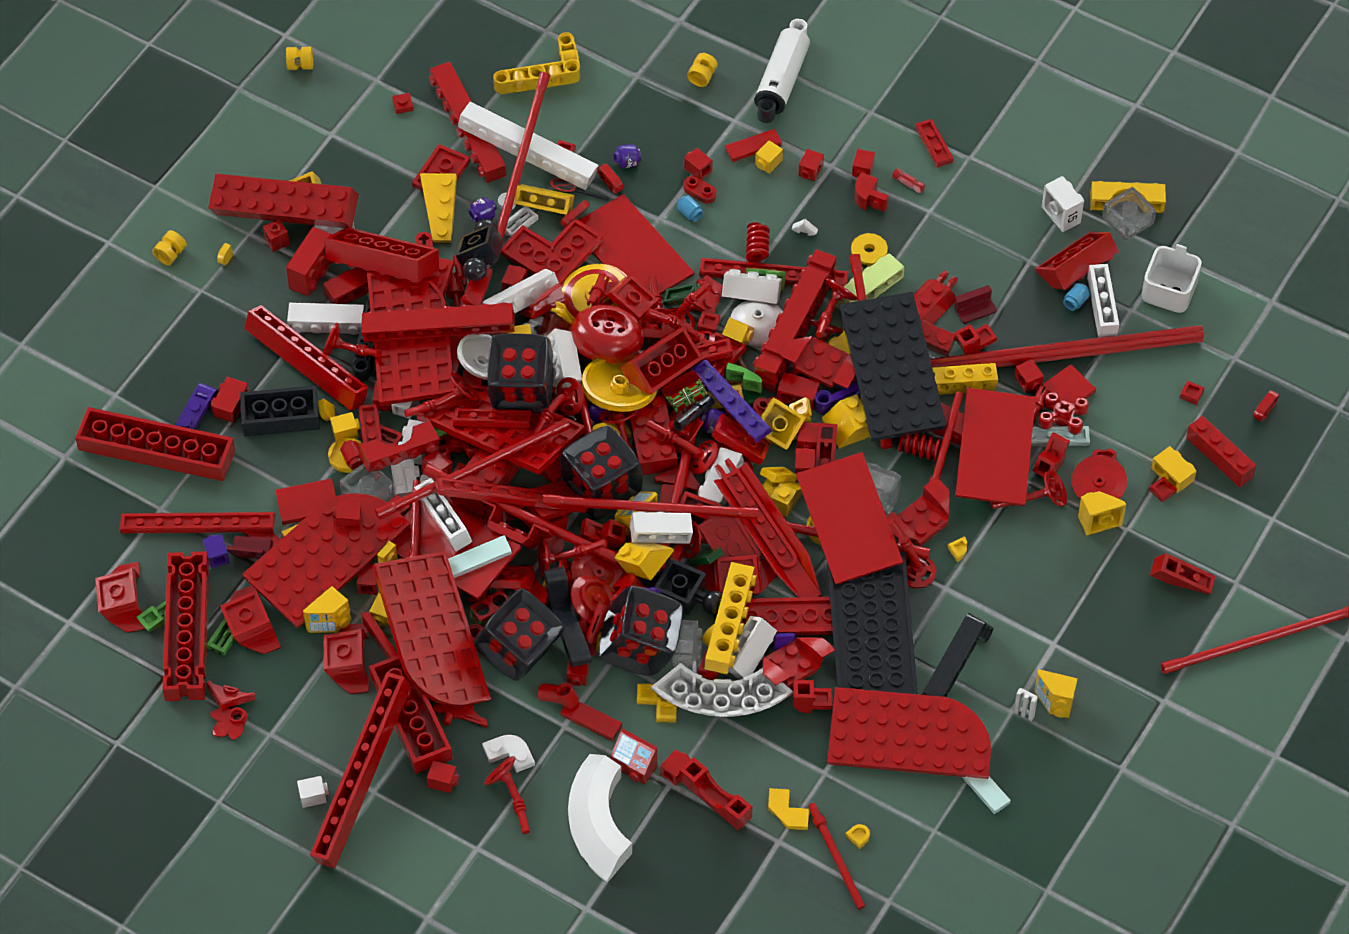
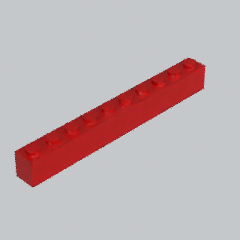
(360, 770)

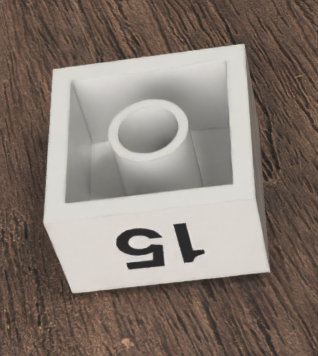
(1062, 203)

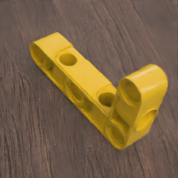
(526, 78)

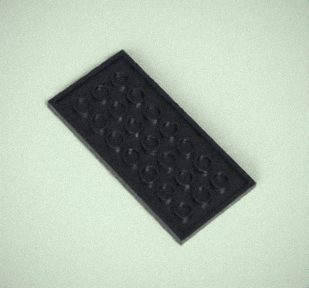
(892, 366)
(873, 631)

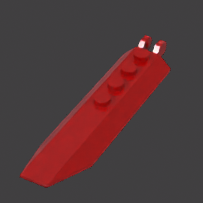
(934, 298)
(770, 530)

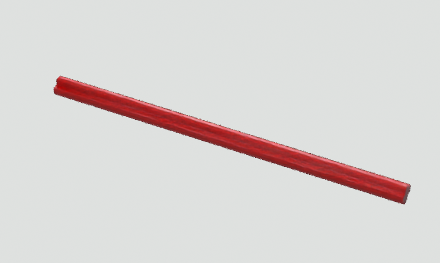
(1077, 348)

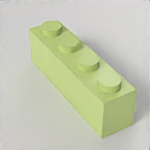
(878, 278)

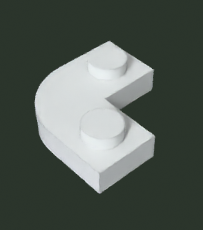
(509, 746)

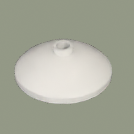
(762, 324)
(474, 354)

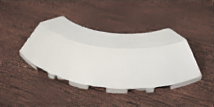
(720, 696)
(591, 820)

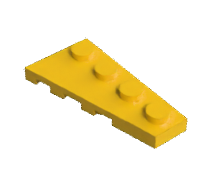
(440, 204)

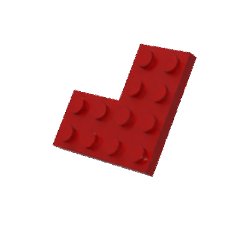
(560, 256)

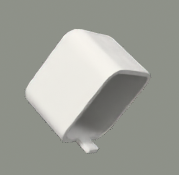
(1174, 271)

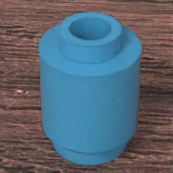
(689, 208)
(1076, 297)

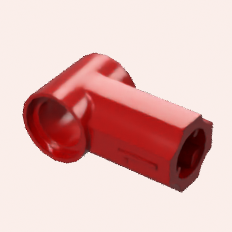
(561, 694)

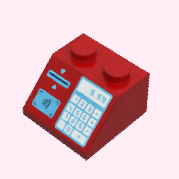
(635, 756)

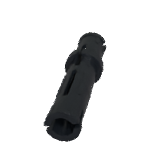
(705, 404)

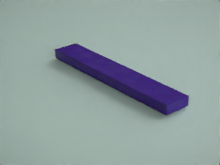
(732, 401)

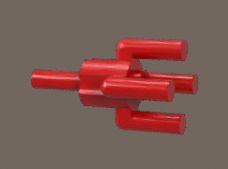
(456, 284)

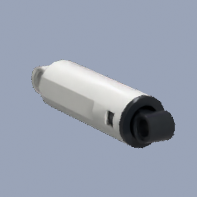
(782, 71)

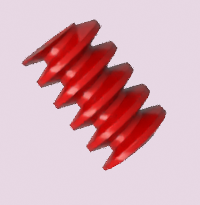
(757, 242)
(920, 446)

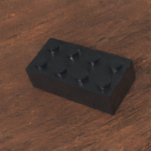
(280, 410)

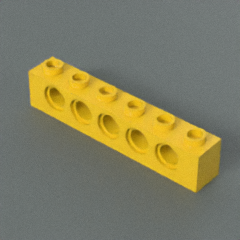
(959, 378)
(737, 576)

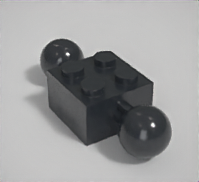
(479, 249)
(686, 587)

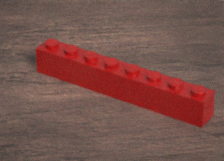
(455, 101)
(438, 322)
(306, 357)

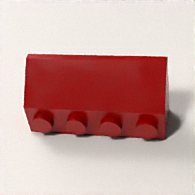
(1074, 261)
(662, 361)

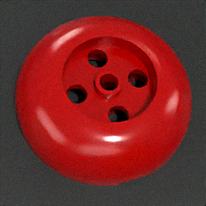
(607, 334)

